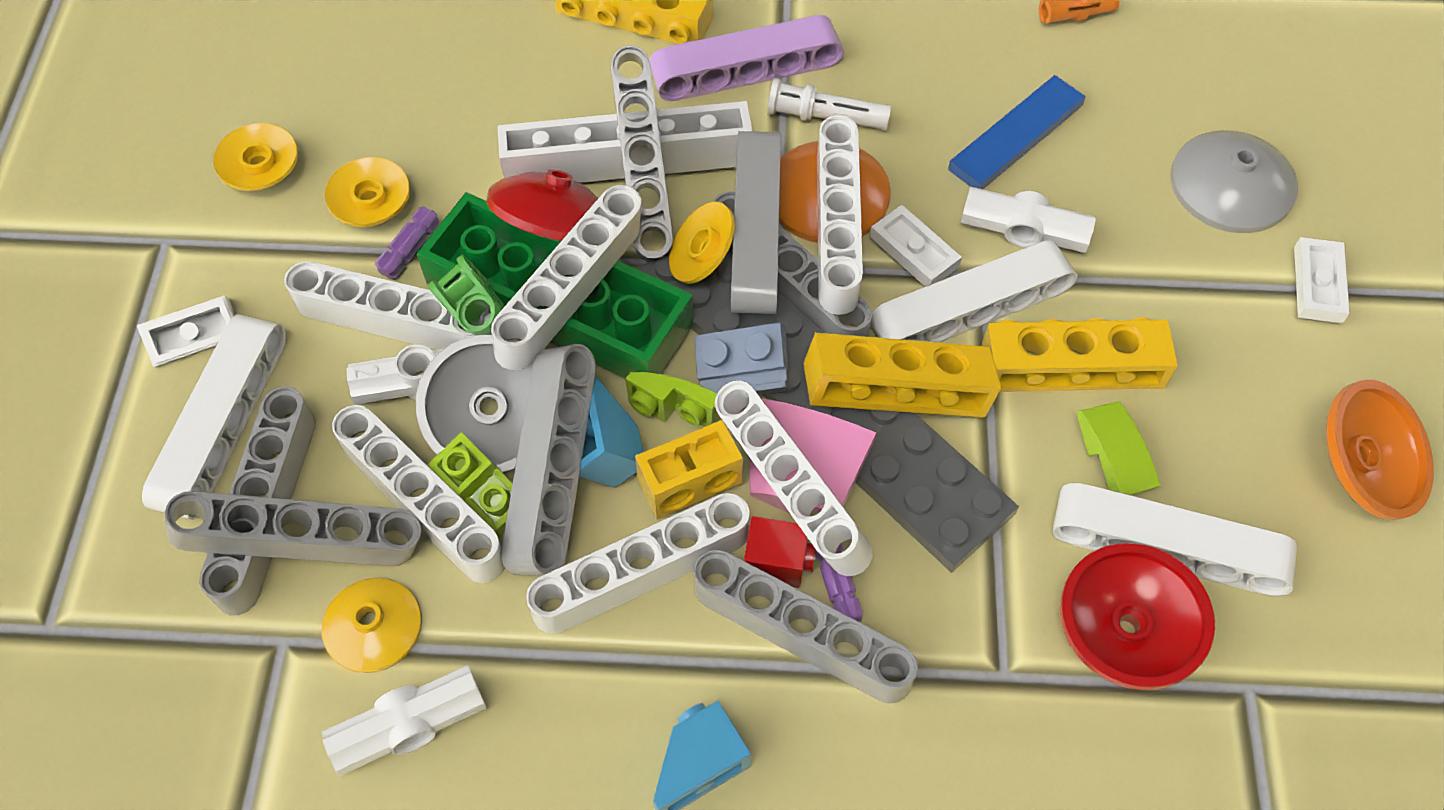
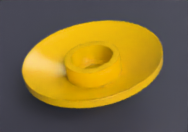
(255, 156)
(367, 192)
(702, 242)
(381, 642)

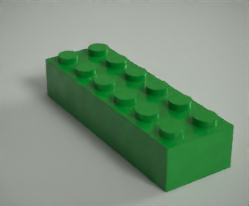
(625, 321)

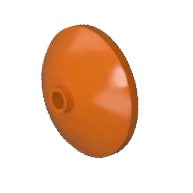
(799, 191)
(1379, 450)

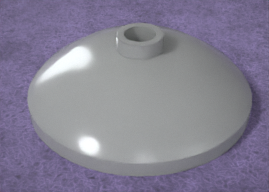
(1234, 181)
(452, 398)

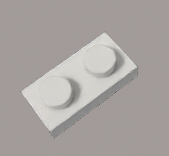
(915, 246)
(1321, 280)

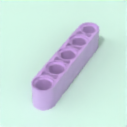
(745, 57)

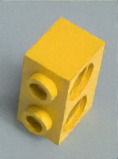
(689, 469)

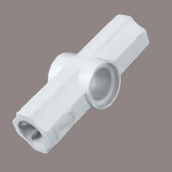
(1028, 219)
(389, 376)
(402, 720)

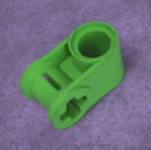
(467, 296)

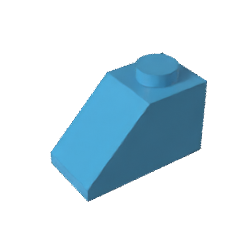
(609, 441)
(699, 757)

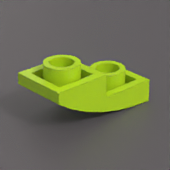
(663, 394)
(1121, 449)
(475, 480)

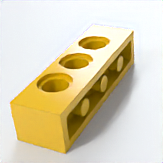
(663, 19)
(1146, 363)
(900, 375)

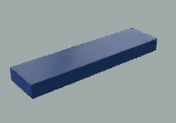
(1016, 133)

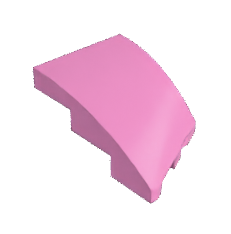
(830, 445)

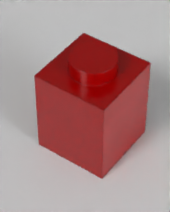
(779, 550)

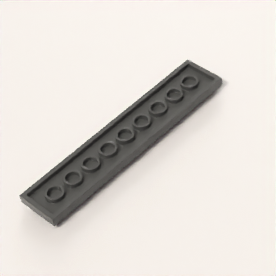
(909, 467)

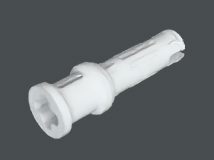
(808, 103)

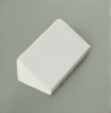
(186, 330)

